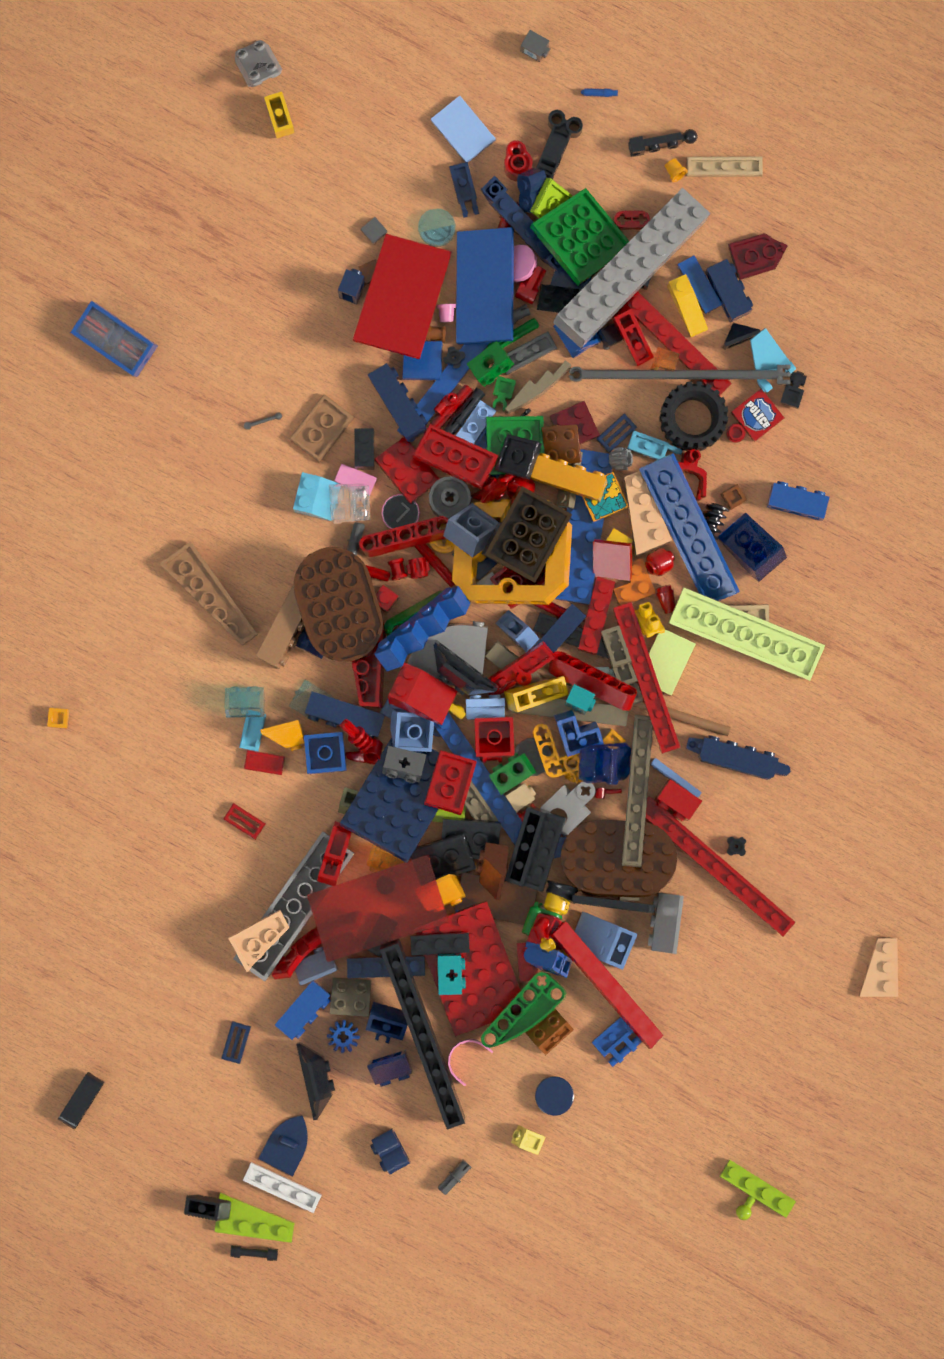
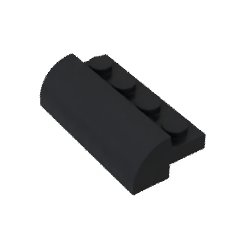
(535, 848)

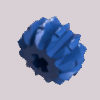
(338, 1041)

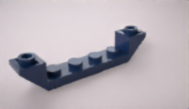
(517, 219)

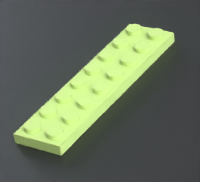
(746, 633)

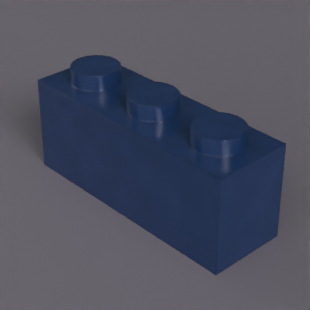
(729, 290)

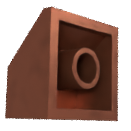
(493, 868)

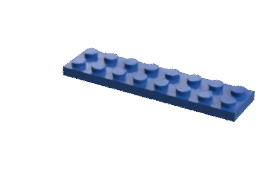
(689, 528)
(583, 534)

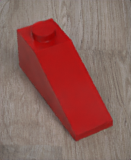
(632, 335)

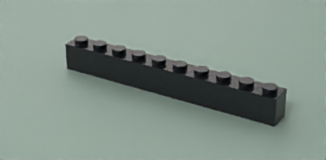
(422, 1034)

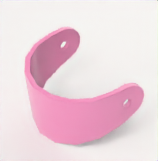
(461, 1042)

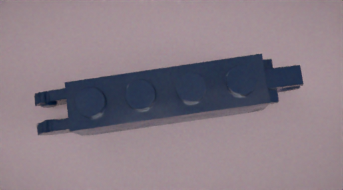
(738, 759)

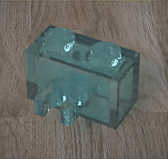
(244, 702)

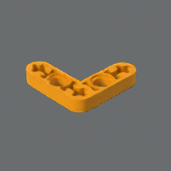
(554, 758)

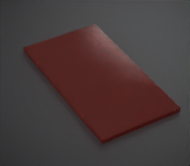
(378, 908)

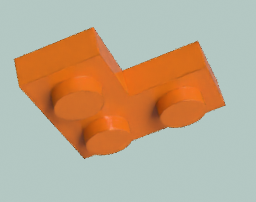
(639, 586)

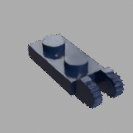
(464, 187)

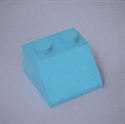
(313, 496)

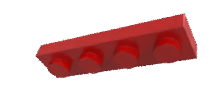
(596, 615)

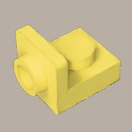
(527, 1140)

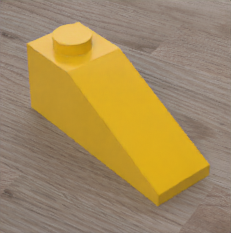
(687, 305)
(535, 694)

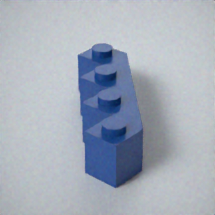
(427, 622)

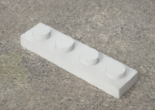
(282, 1187)

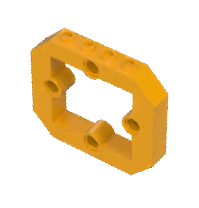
(555, 576)

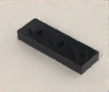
(440, 943)

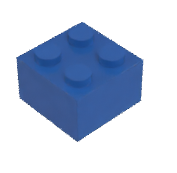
(325, 753)

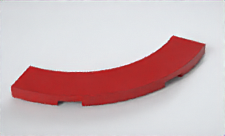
(299, 950)

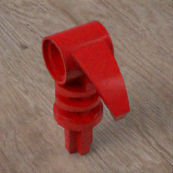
(369, 748)

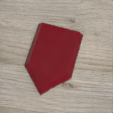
(756, 255)

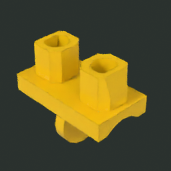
(648, 620)

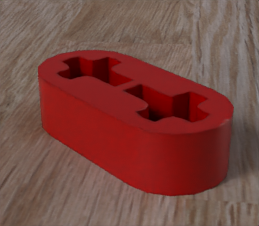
(631, 225)

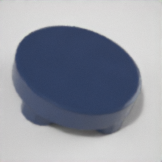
(554, 1095)

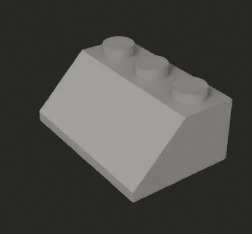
(666, 923)

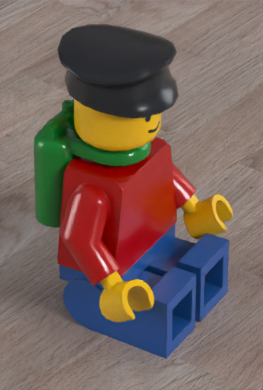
(540, 922)

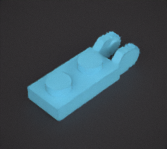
(650, 446)

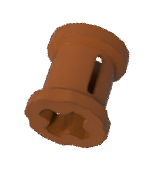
(436, 333)

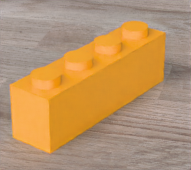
(569, 478)

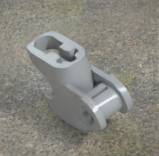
(572, 803)

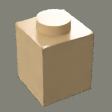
(521, 797)

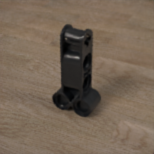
(557, 142)

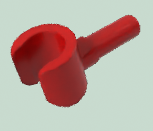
(600, 792)

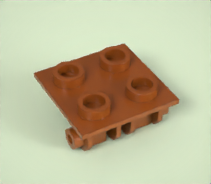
(562, 443)

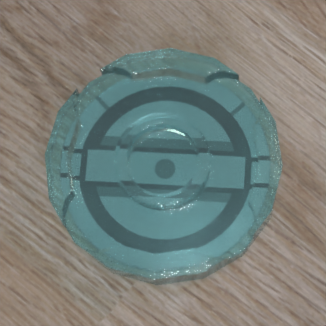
(436, 227)

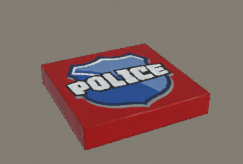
(757, 415)

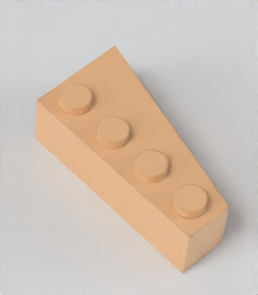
(644, 516)

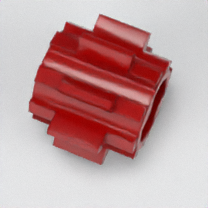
(418, 568)

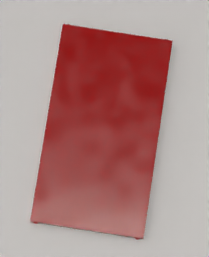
(402, 296)

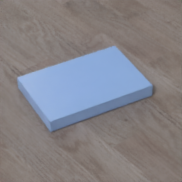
(463, 129)

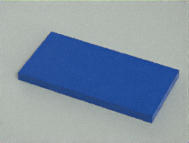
(485, 286)

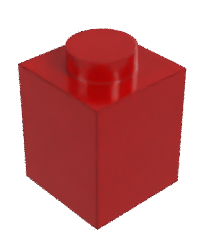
(386, 598)

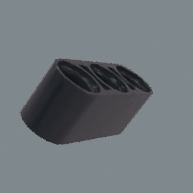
(81, 1100)

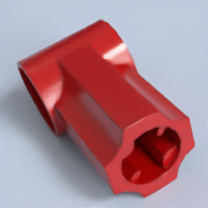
(530, 287)

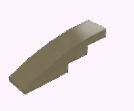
(533, 391)
(620, 659)

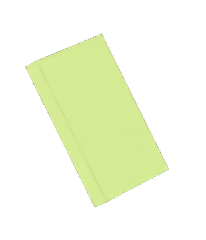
(669, 658)

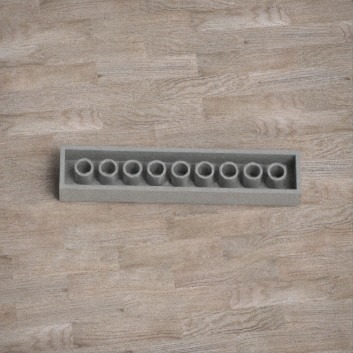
(631, 268)

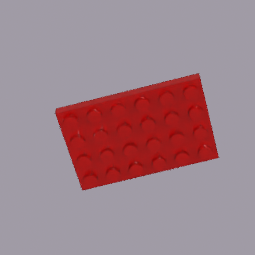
(487, 971)

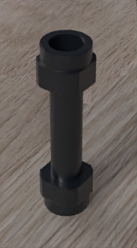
(237, 1251)

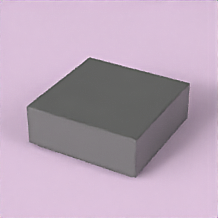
(374, 230)

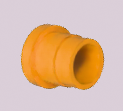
(675, 170)

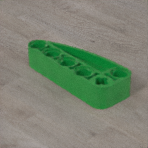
(532, 1011)

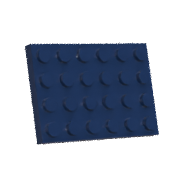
(392, 810)

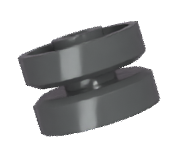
(449, 487)

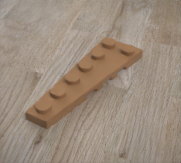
(198, 579)

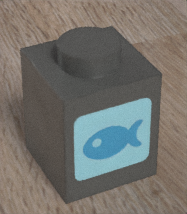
(535, 46)

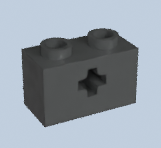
(413, 764)

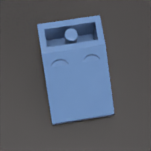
(605, 940)

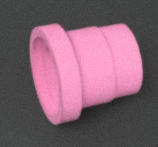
(446, 312)

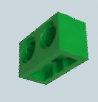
(514, 776)

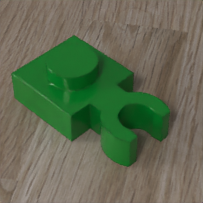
(503, 390)

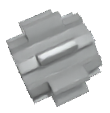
(620, 458)

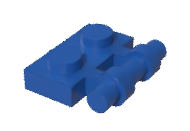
(612, 1037)

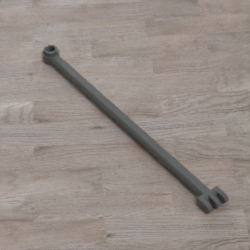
(683, 374)

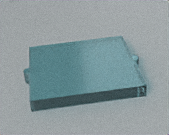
(302, 697)

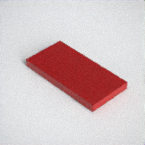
(455, 456)

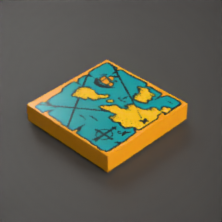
(611, 501)

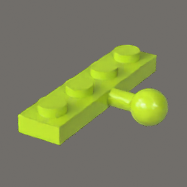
(757, 1190)

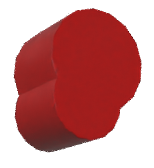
(516, 160)

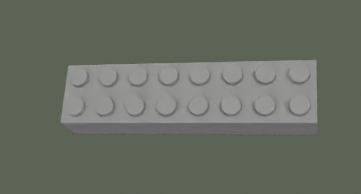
(295, 905)

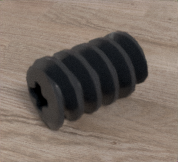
(713, 517)

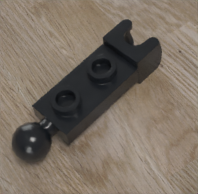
(638, 145)

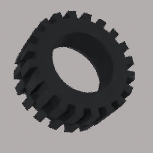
(698, 393)

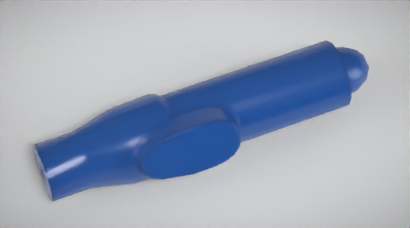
(599, 92)

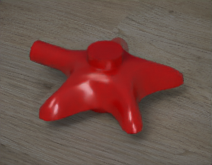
(492, 489)

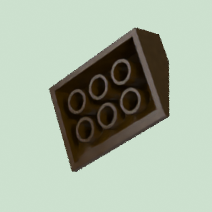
(526, 533)

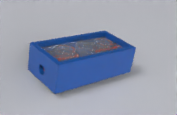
(114, 339)

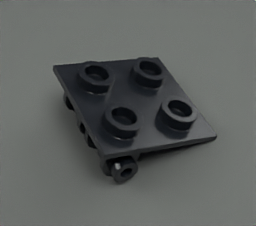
(555, 298)

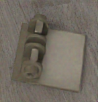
(350, 997)

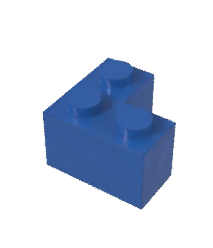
(575, 737)

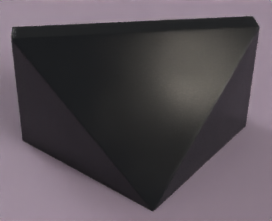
(739, 334)

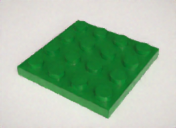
(580, 236)

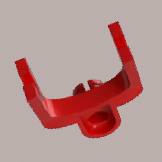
(689, 464)

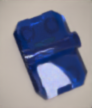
(605, 763)

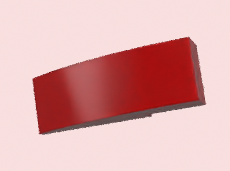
(334, 855)

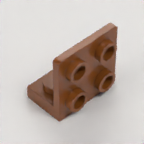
(550, 1032)

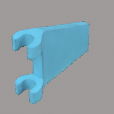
(767, 356)

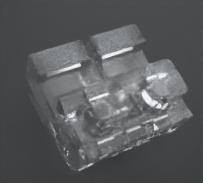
(359, 502)

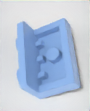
(485, 708)

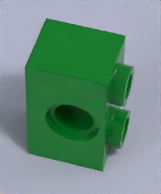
(480, 364)

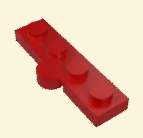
(522, 668)

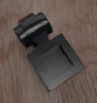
(792, 394)

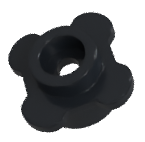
(454, 362)
(741, 846)

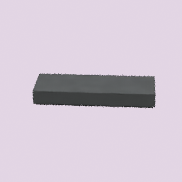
(531, 351)

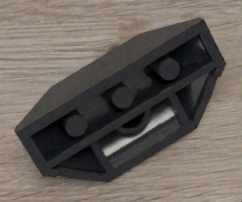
(461, 673)
(316, 1078)

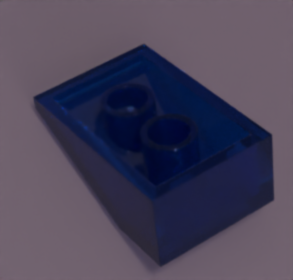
(752, 547)
(389, 1068)

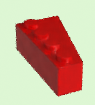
(370, 678)

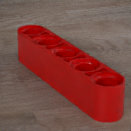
(397, 534)
(593, 680)

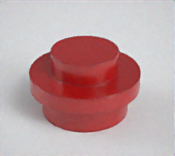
(735, 433)

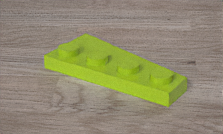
(254, 1222)

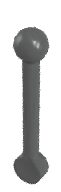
(248, 425)

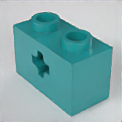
(580, 700)
(449, 985)

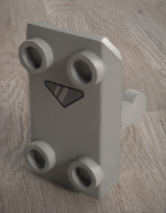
(257, 63)

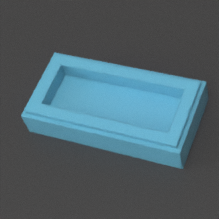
(251, 733)

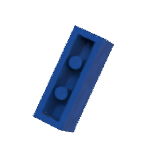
(798, 501)
(303, 1010)

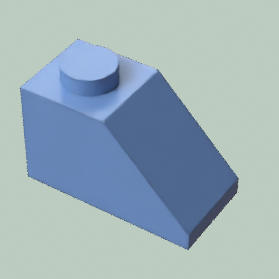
(517, 630)

